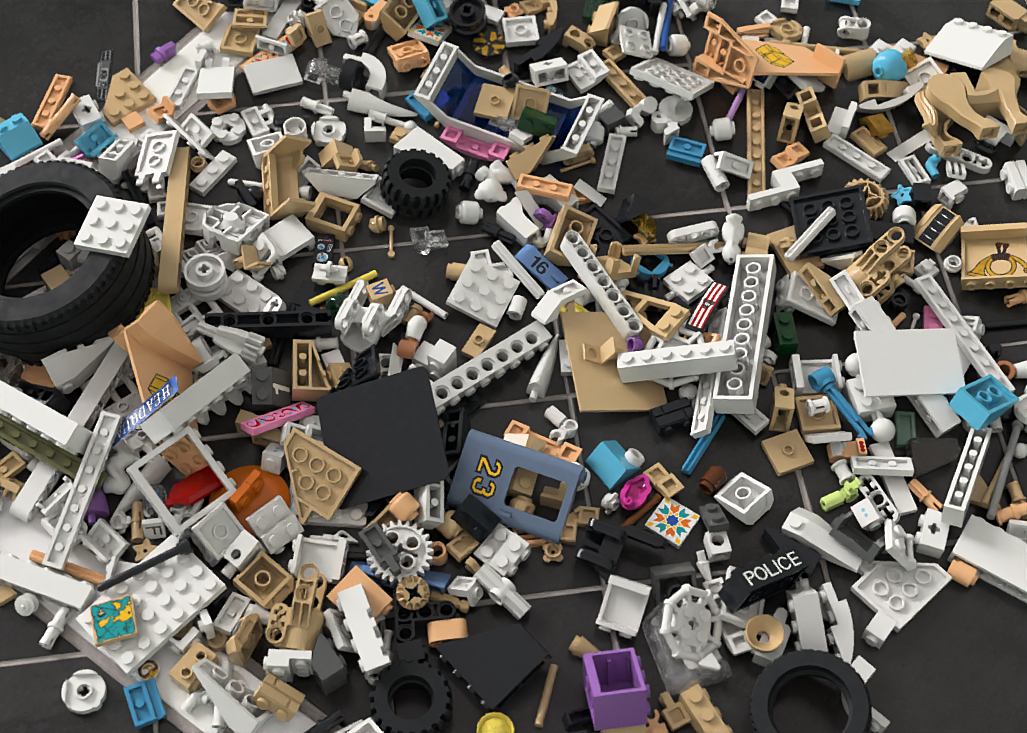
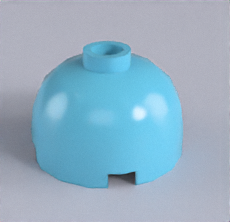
(889, 66)

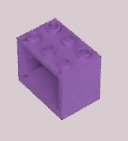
(616, 689)

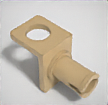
(249, 259)
(603, 353)

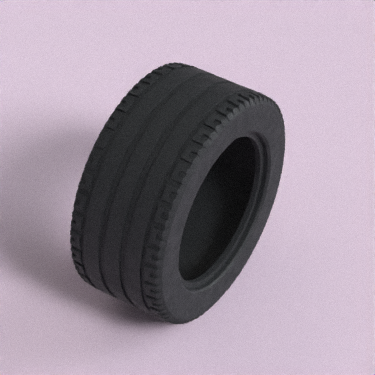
(98, 296)

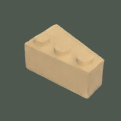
(308, 376)

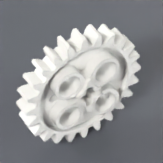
(405, 535)

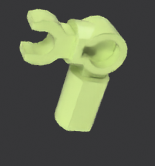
(847, 493)

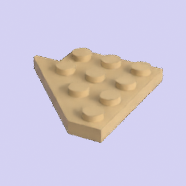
(317, 476)

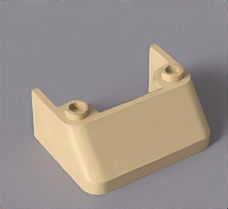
(281, 178)

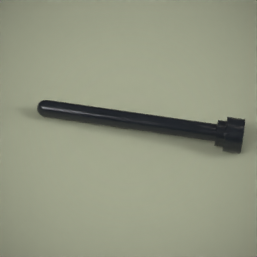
(183, 547)

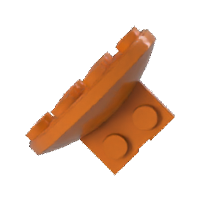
(253, 491)

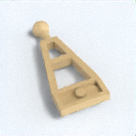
(668, 323)

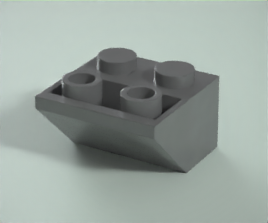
(327, 667)

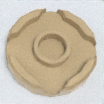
(785, 29)

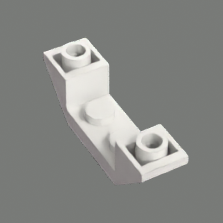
(549, 305)

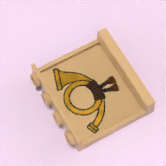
(994, 256)

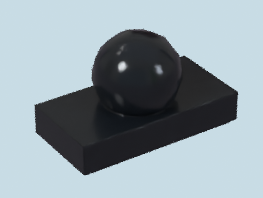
(249, 196)

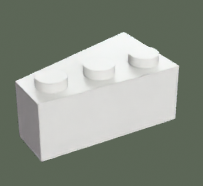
(806, 619)

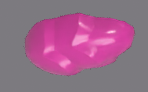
(635, 492)

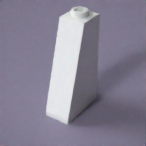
(419, 139)

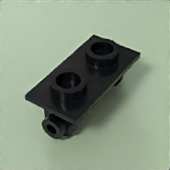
(653, 288)

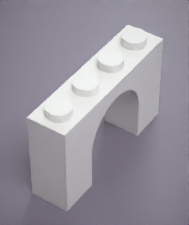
(515, 222)

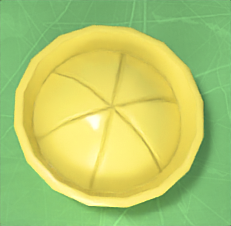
(495, 723)

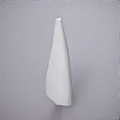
(363, 101)
(542, 375)
(154, 473)

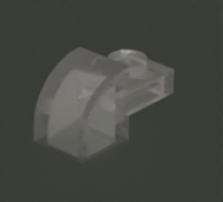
(318, 70)
(428, 240)

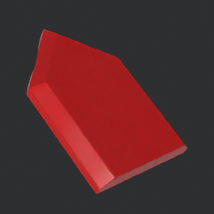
(194, 488)

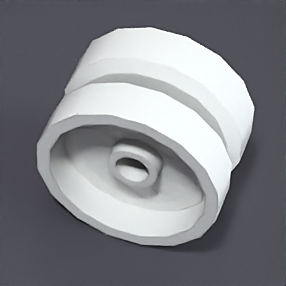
(206, 277)

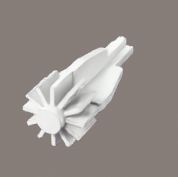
(247, 345)

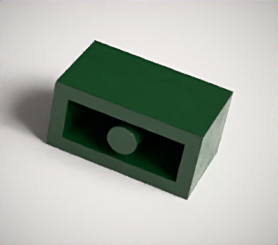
(536, 122)
(784, 333)

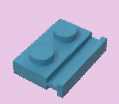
(685, 151)
(145, 703)

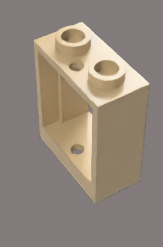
(320, 226)

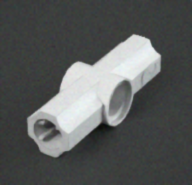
(502, 591)

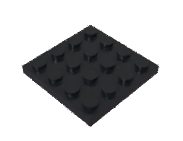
(844, 232)

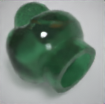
(334, 303)

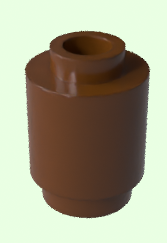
(712, 480)

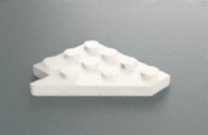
(899, 591)

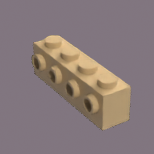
(703, 714)

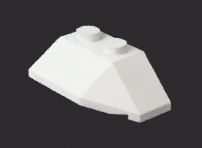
(340, 183)

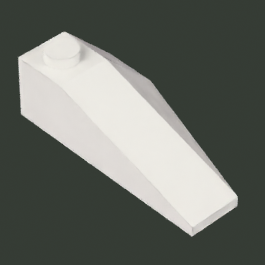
(74, 367)
(814, 533)
(231, 698)

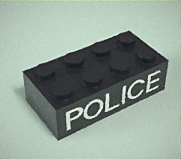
(762, 578)

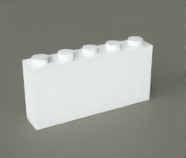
(995, 555)

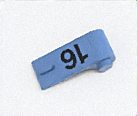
(540, 267)

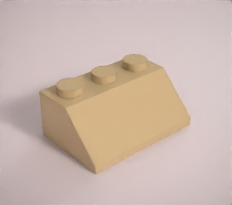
(398, 17)
(568, 220)
(523, 479)

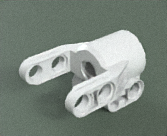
(365, 325)

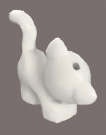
(492, 178)

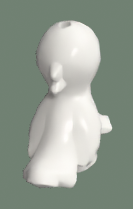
(732, 235)

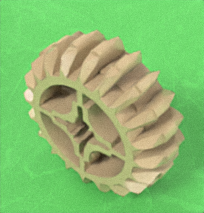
(875, 197)

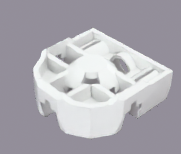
(238, 227)

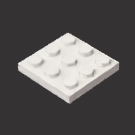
(112, 226)
(482, 292)

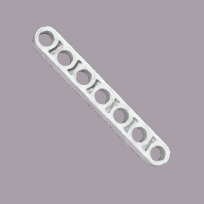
(601, 285)

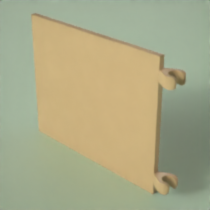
(597, 385)

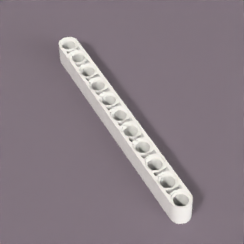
(84, 413)

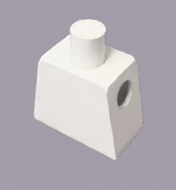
(241, 553)

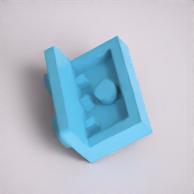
(95, 140)

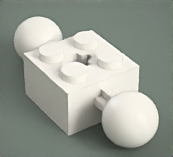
(869, 408)

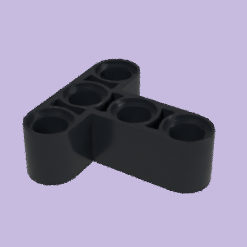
(415, 621)

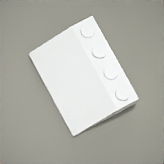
(970, 44)

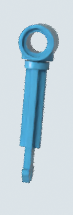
(823, 381)

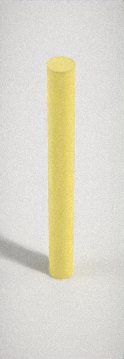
(342, 288)

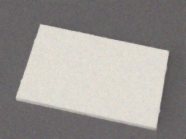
(909, 362)

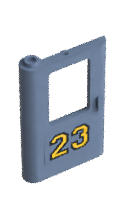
(487, 472)

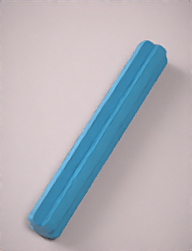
(702, 445)

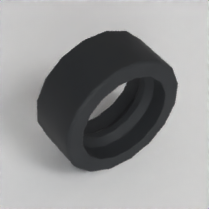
(351, 74)

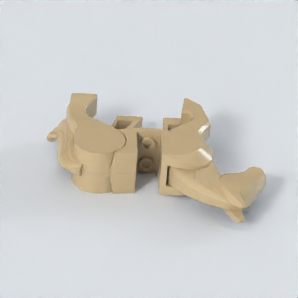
(954, 99)

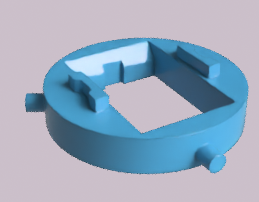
(660, 270)

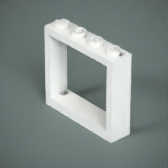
(153, 498)

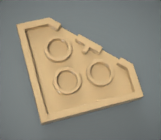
(126, 96)

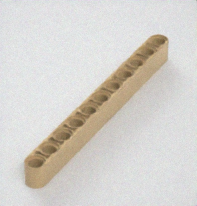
(174, 223)

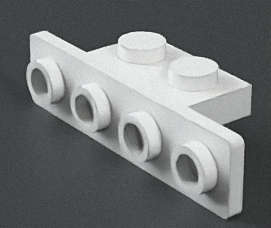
(195, 132)

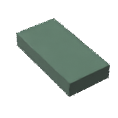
(905, 427)

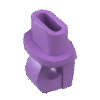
(164, 52)
(545, 217)

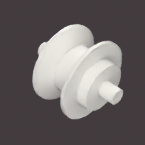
(26, 604)

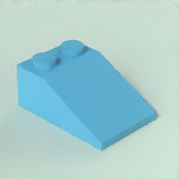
(982, 401)

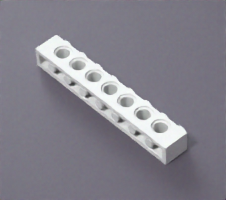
(534, 333)

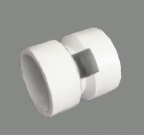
(296, 127)

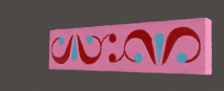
(277, 418)

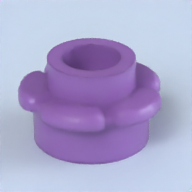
(634, 344)

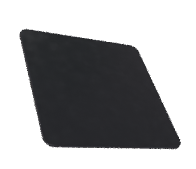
(388, 432)

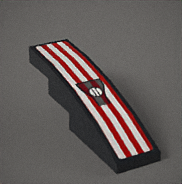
(707, 306)

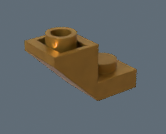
(877, 125)

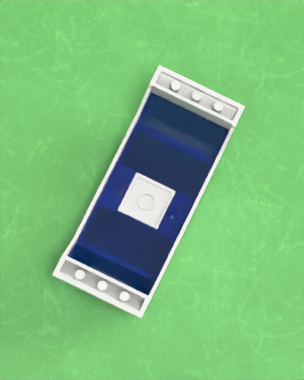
(452, 90)

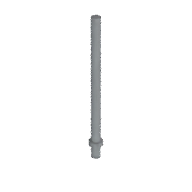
(1017, 426)

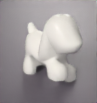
(117, 480)

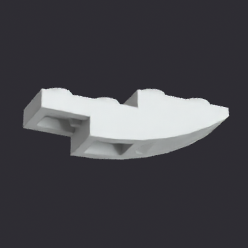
(841, 634)

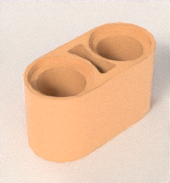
(446, 631)

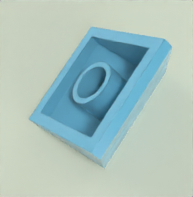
(610, 464)

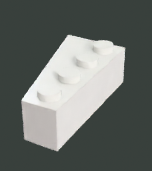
(364, 629)

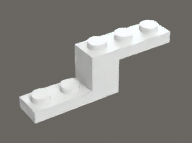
(784, 185)

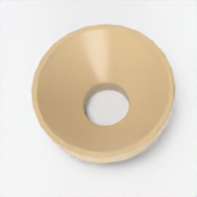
(768, 625)

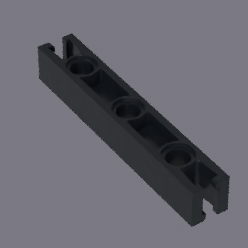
(276, 323)

